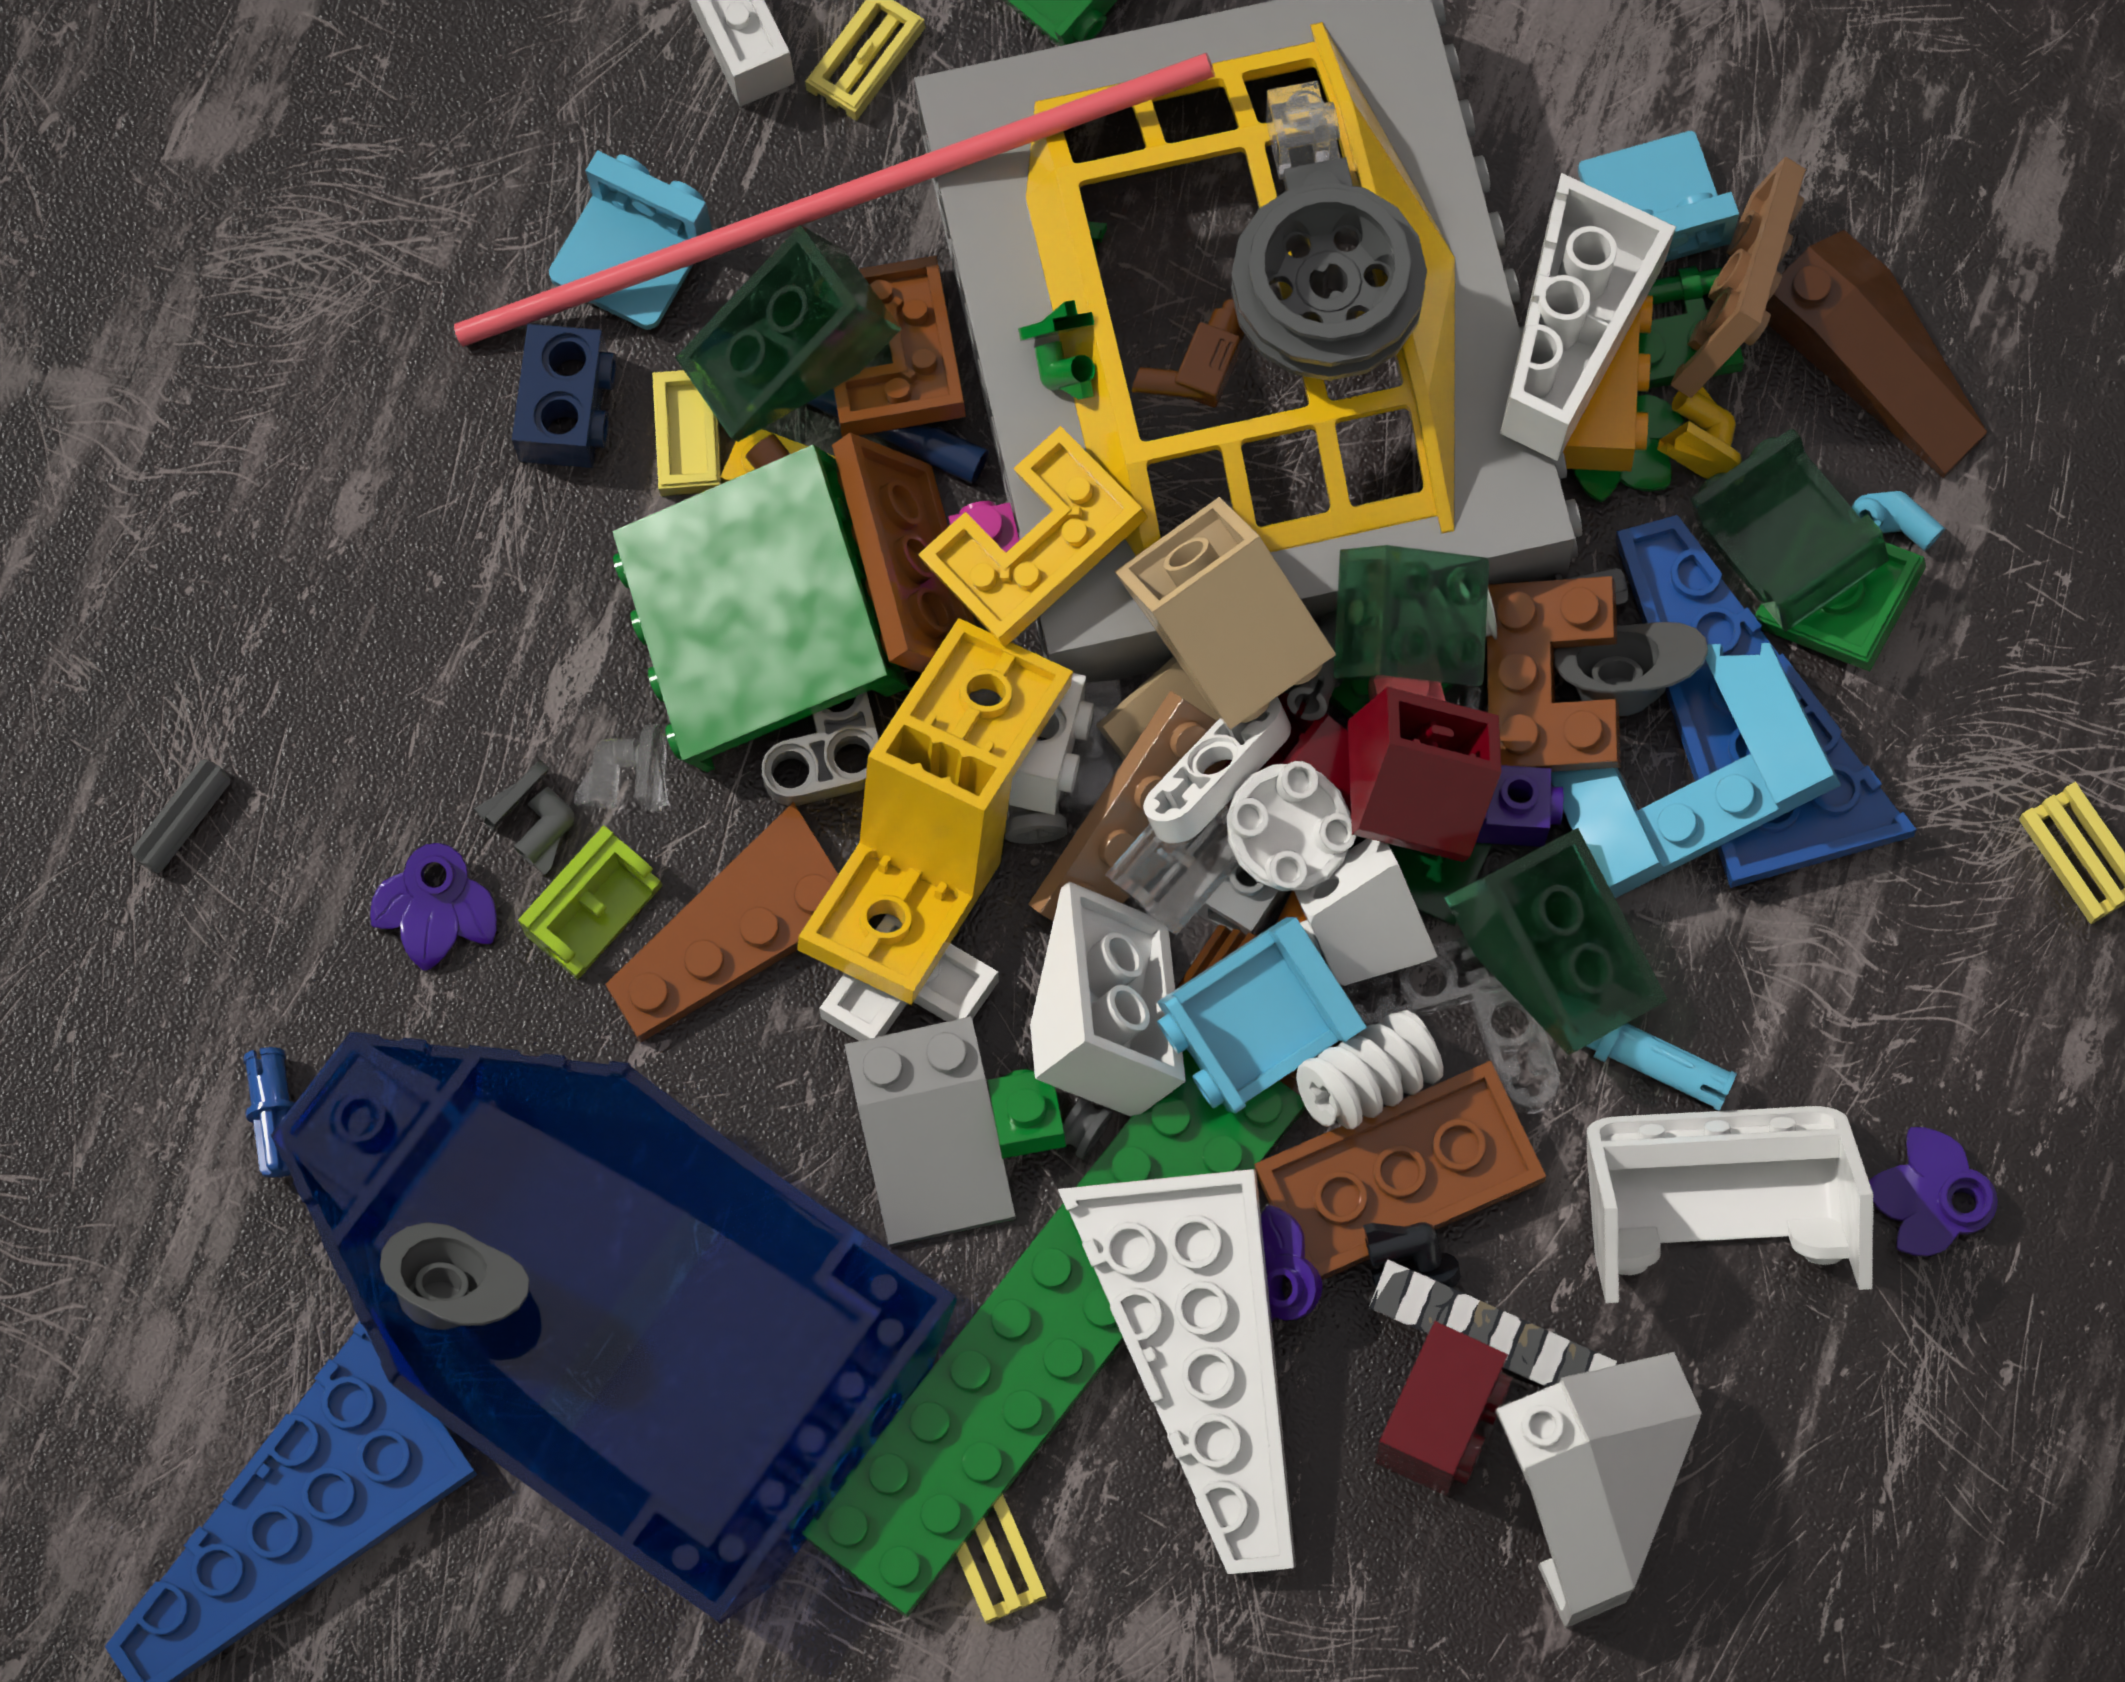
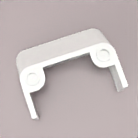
(1728, 1180)

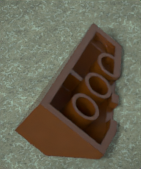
(1865, 336)

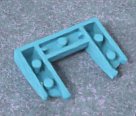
(1778, 776)

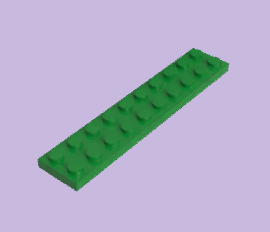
(1020, 1361)

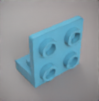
(1669, 183)

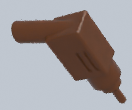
(1205, 365)

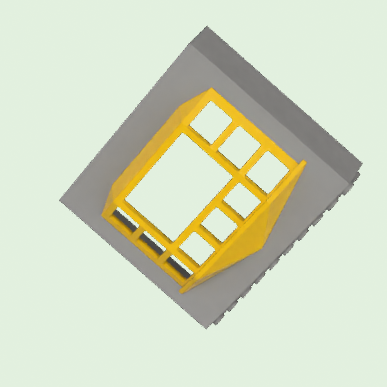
(1027, 248)

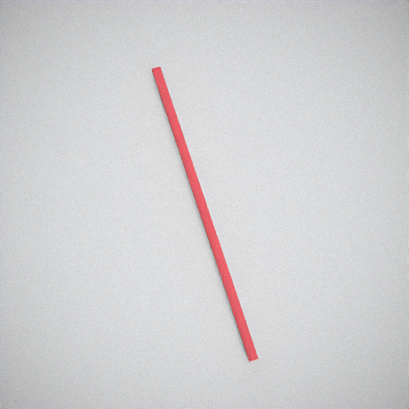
(836, 199)

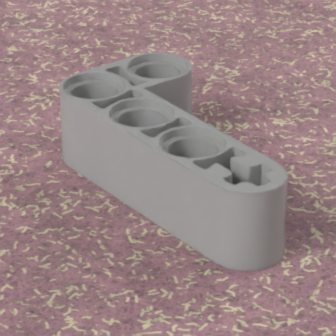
(819, 753)

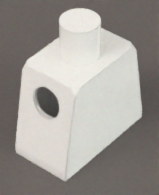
(1365, 917)

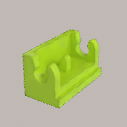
(590, 902)

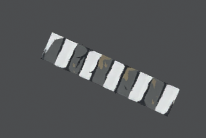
(1530, 1349)

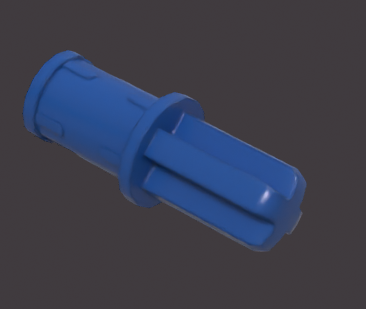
(268, 1105)

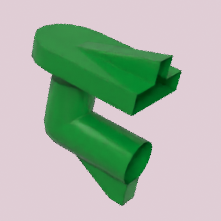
(1055, 371)

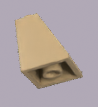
(1226, 613)

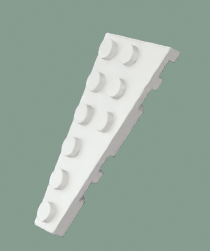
(1195, 1312)

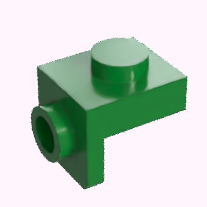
(1025, 1114)

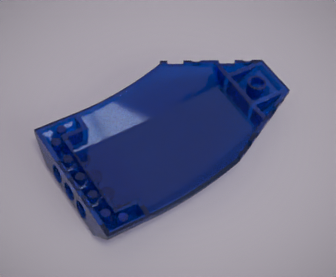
(691, 1321)

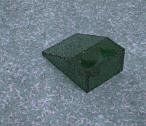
(787, 335)
(1559, 942)

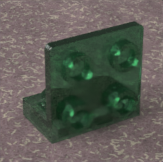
(1411, 615)

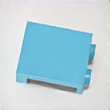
(1258, 1015)

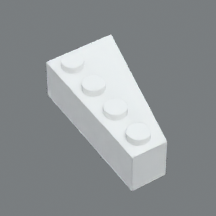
(1584, 298)

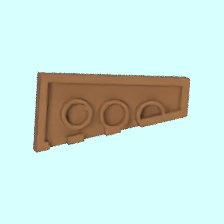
(1119, 811)

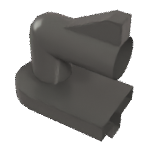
(542, 839)

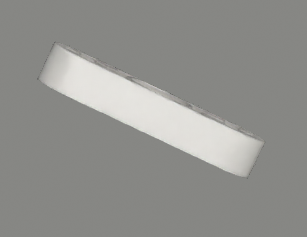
(1189, 799)

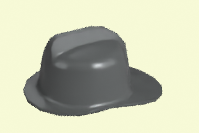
(1635, 668)
(451, 1277)

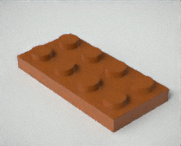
(894, 519)
(1410, 1164)

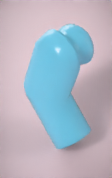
(1899, 513)

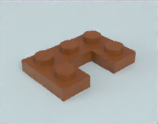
(924, 374)
(1521, 673)

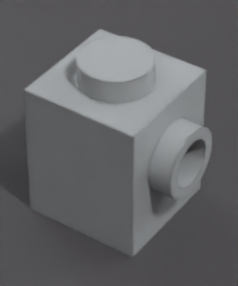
(1242, 903)

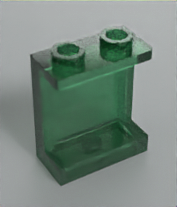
(1787, 530)

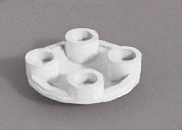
(1289, 826)

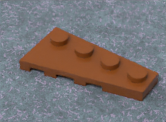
(729, 929)

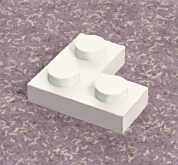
(951, 992)

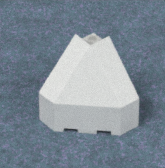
(1601, 1471)

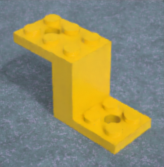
(934, 810)

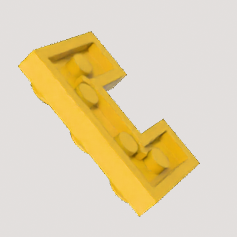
(1017, 586)

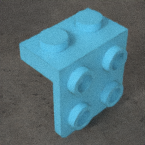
(627, 220)

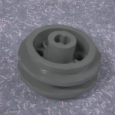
(1320, 334)

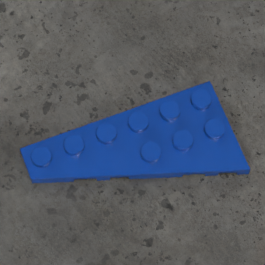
(1682, 584)
(309, 1502)

